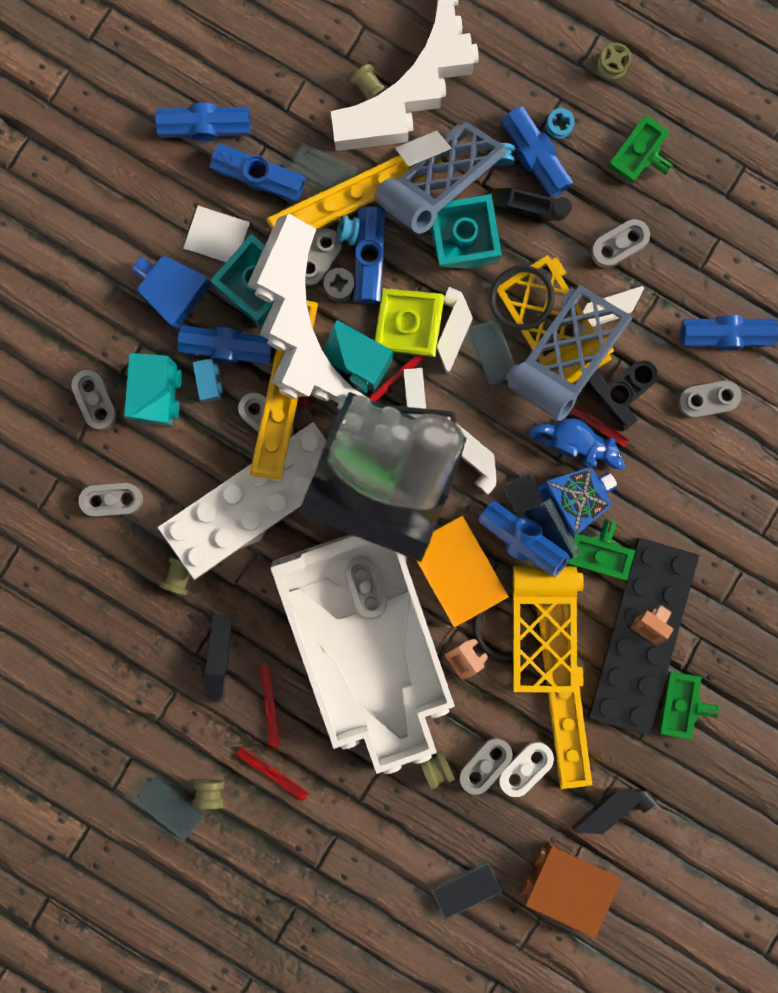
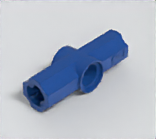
(203, 122)
(536, 152)
(240, 165)
(370, 237)
(729, 332)
(224, 345)
(524, 539)

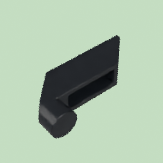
(531, 204)
(218, 658)
(613, 808)

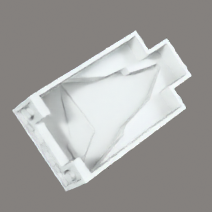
(366, 674)

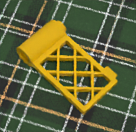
(569, 352)
(537, 587)

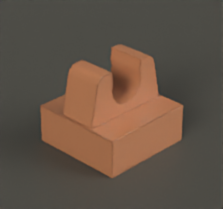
(653, 625)
(465, 660)

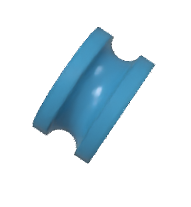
(554, 131)
(507, 159)
(347, 230)

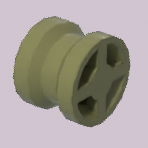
(617, 55)
(437, 770)
(208, 794)

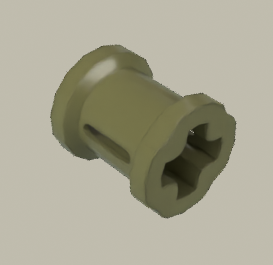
(367, 82)
(176, 577)

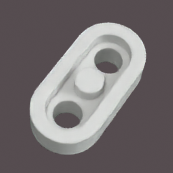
(528, 771)

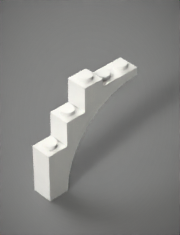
(384, 117)
(288, 325)

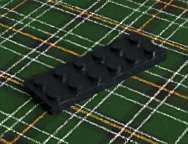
(632, 665)

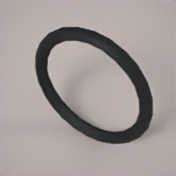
(492, 298)
(476, 630)

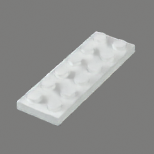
(243, 507)

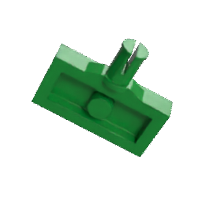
(641, 151)
(603, 554)
(683, 705)

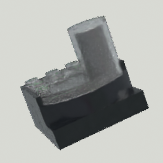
(385, 475)

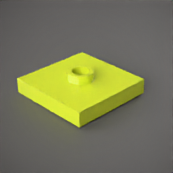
(409, 321)

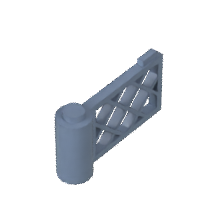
(413, 202)
(539, 382)

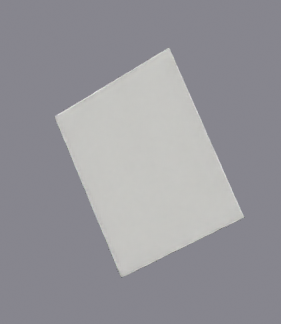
(423, 148)
(215, 234)

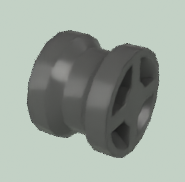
(339, 292)

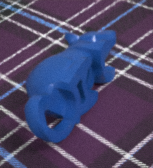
(575, 438)

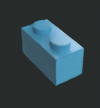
(206, 379)

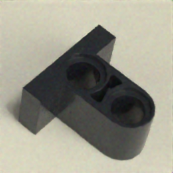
(628, 385)

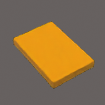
(460, 573)

